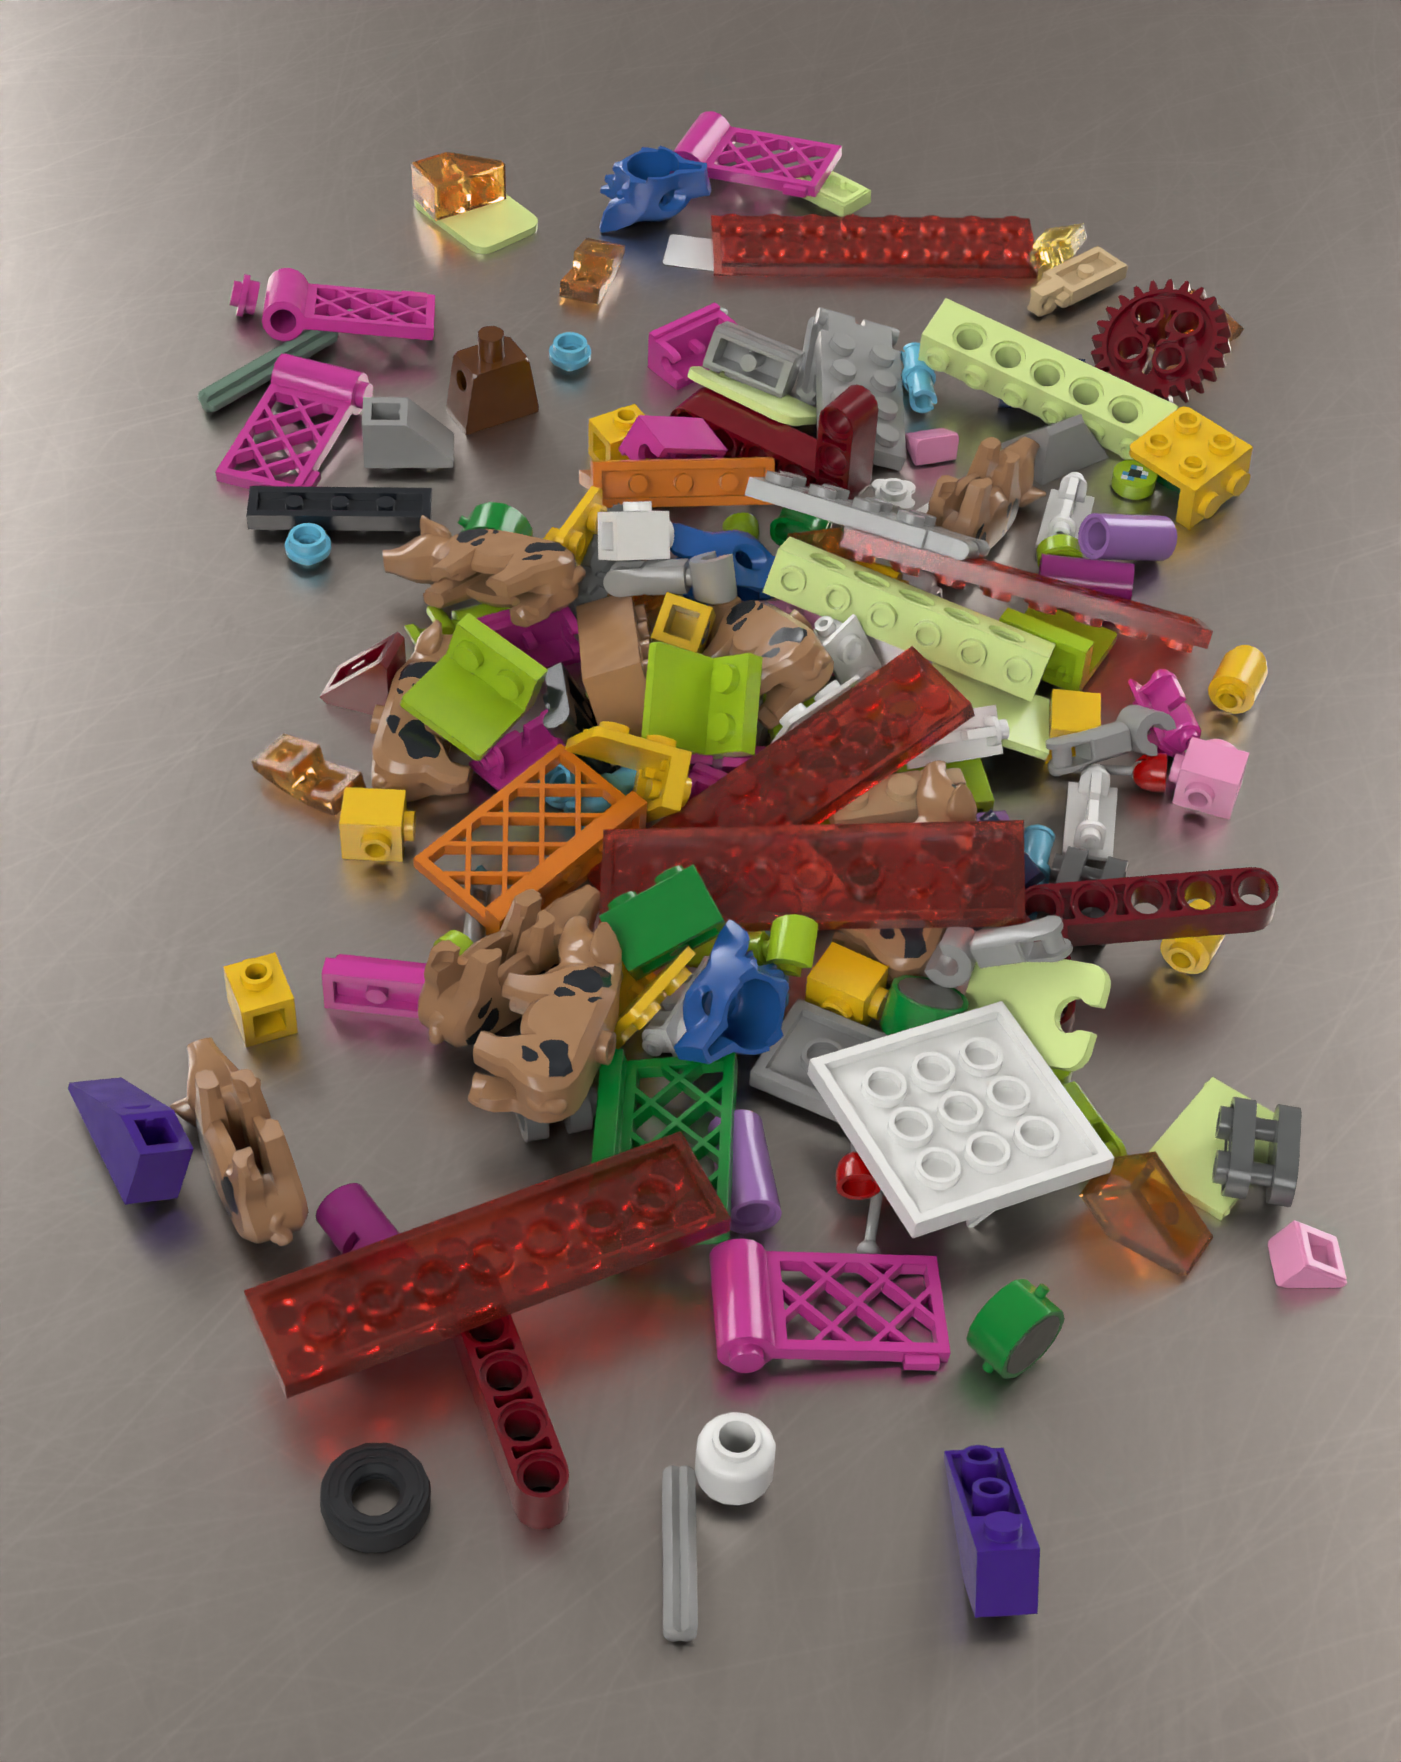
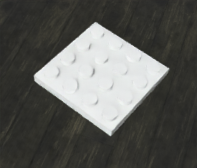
(959, 1118)

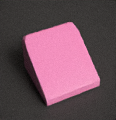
(932, 446)
(1306, 1258)

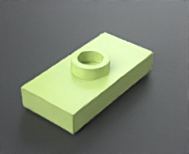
(840, 195)

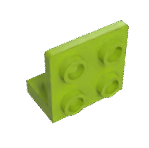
(1077, 647)
(476, 689)
(703, 700)

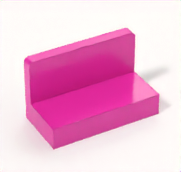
(372, 985)

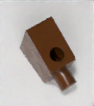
(490, 383)

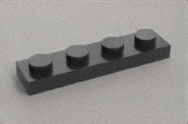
(338, 507)

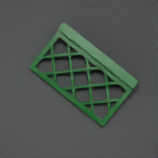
(620, 1118)

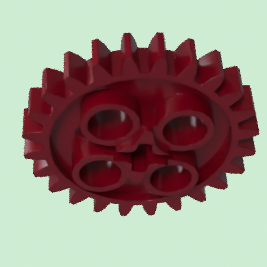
(1193, 352)

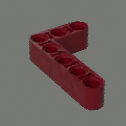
(837, 457)
(1165, 892)
(513, 1415)

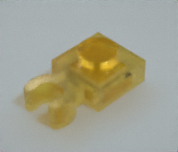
(1057, 245)

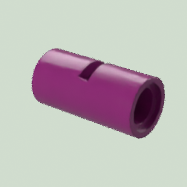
(1100, 575)
(353, 1218)

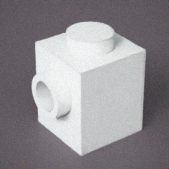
(634, 533)

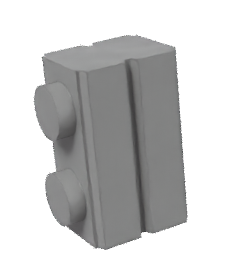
(753, 359)

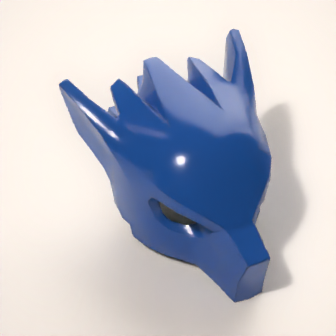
(646, 191)
(750, 557)
(732, 1002)

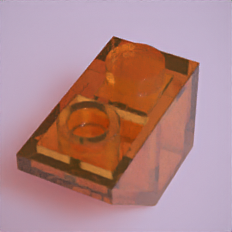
(457, 183)

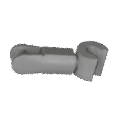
(706, 573)
(1109, 740)
(963, 947)

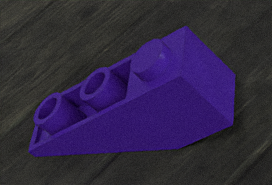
(135, 1138)
(992, 1533)

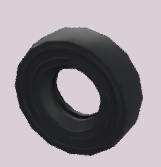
(382, 1531)

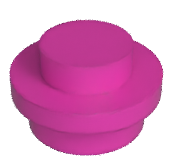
(245, 295)

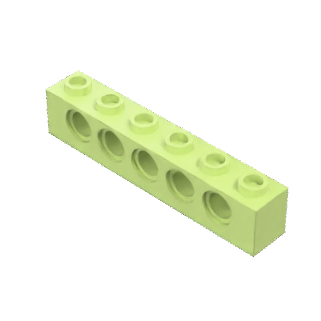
(1016, 367)
(909, 618)

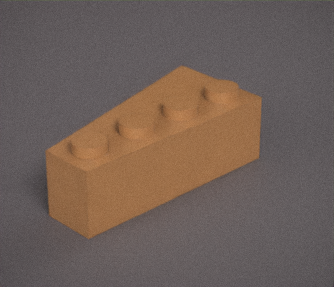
(615, 659)

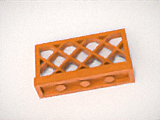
(677, 481)
(568, 860)

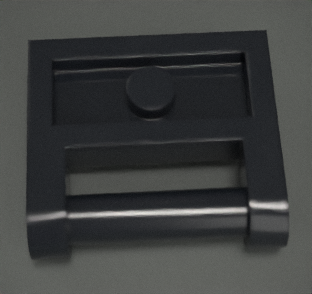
(569, 712)

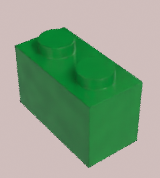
(663, 920)

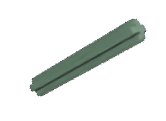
(260, 370)

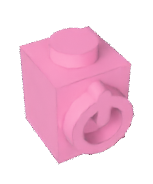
(1208, 776)

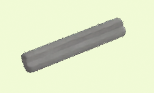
(807, 374)
(679, 1554)

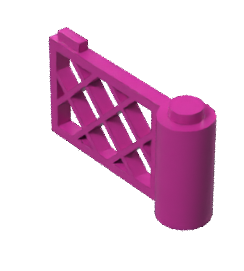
(713, 141)
(298, 305)
(312, 390)
(753, 1318)

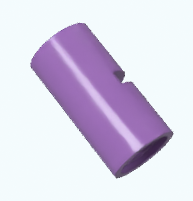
(1127, 537)
(754, 1190)

